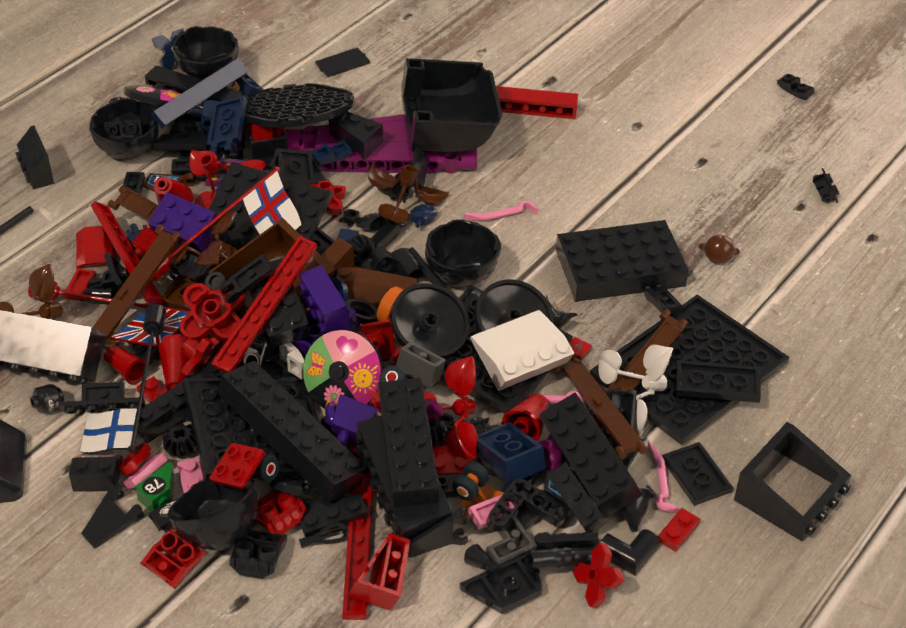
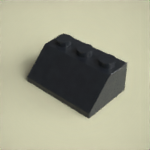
(34, 159)

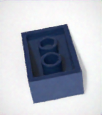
(511, 452)

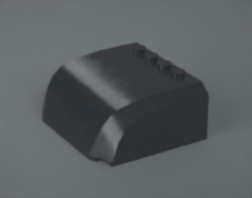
(449, 104)

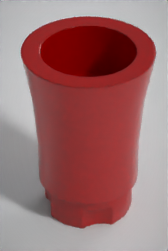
(125, 363)

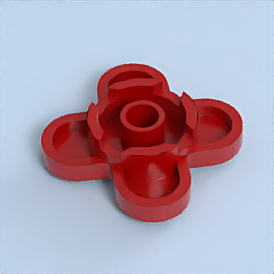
(209, 313)

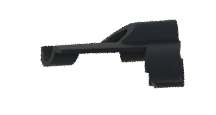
(401, 262)

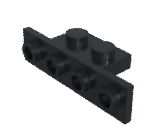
(101, 396)

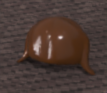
(719, 249)

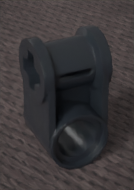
(255, 351)

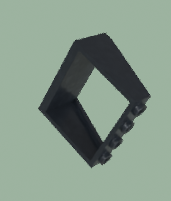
(765, 502)

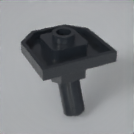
(113, 277)

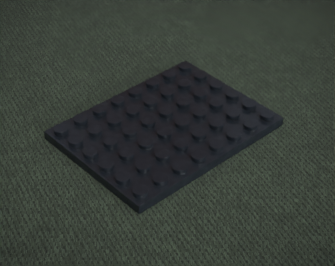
(707, 338)

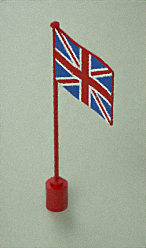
(133, 331)

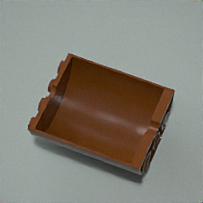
(274, 244)

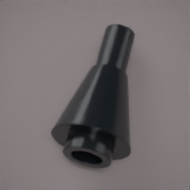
(477, 557)

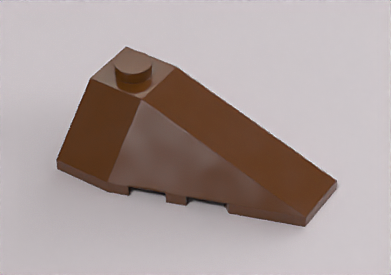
(371, 284)

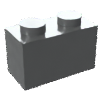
(420, 363)

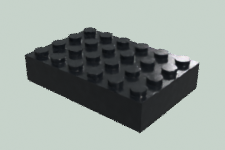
(621, 260)

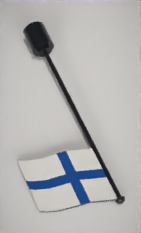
(119, 427)

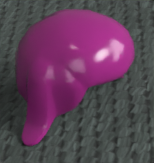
(552, 454)

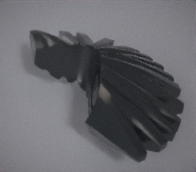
(375, 222)

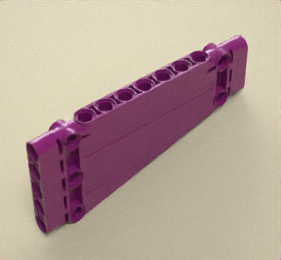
(387, 157)

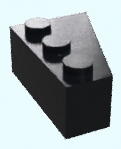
(358, 132)

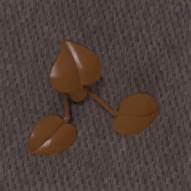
(408, 178)
(215, 252)
(42, 285)

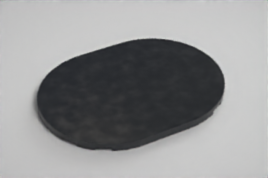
(297, 105)

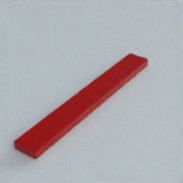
(124, 248)
(264, 305)
(358, 553)

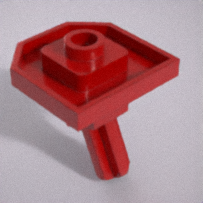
(381, 335)

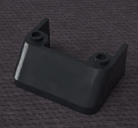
(12, 462)

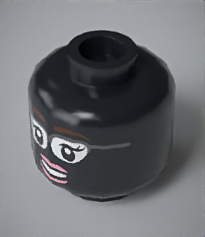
(46, 398)

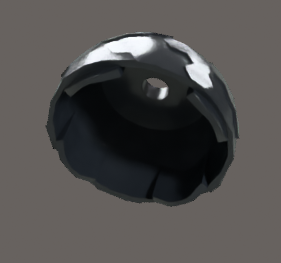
(204, 50)
(125, 146)
(462, 252)
(214, 514)

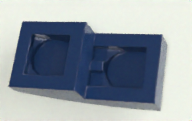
(332, 154)

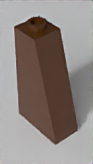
(338, 255)

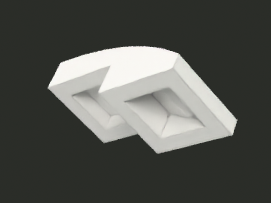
(293, 357)

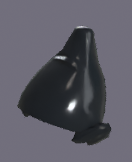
(637, 509)

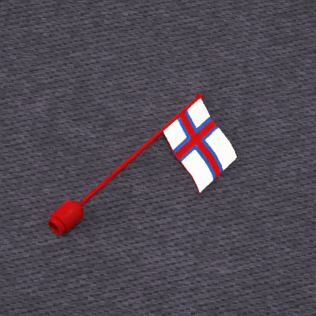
(265, 205)

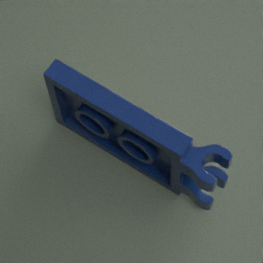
(227, 125)

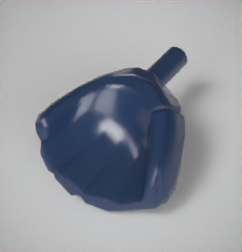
(423, 214)

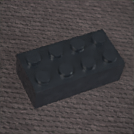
(288, 320)

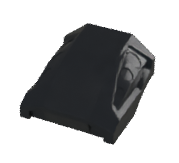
(189, 268)
(257, 553)

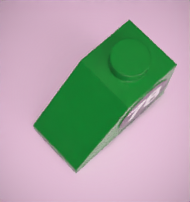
(157, 488)

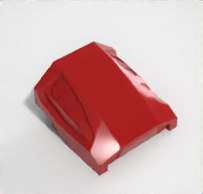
(92, 246)
(279, 511)
(172, 558)

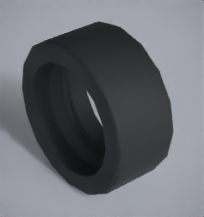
(364, 311)

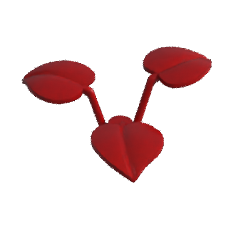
(206, 163)
(464, 437)

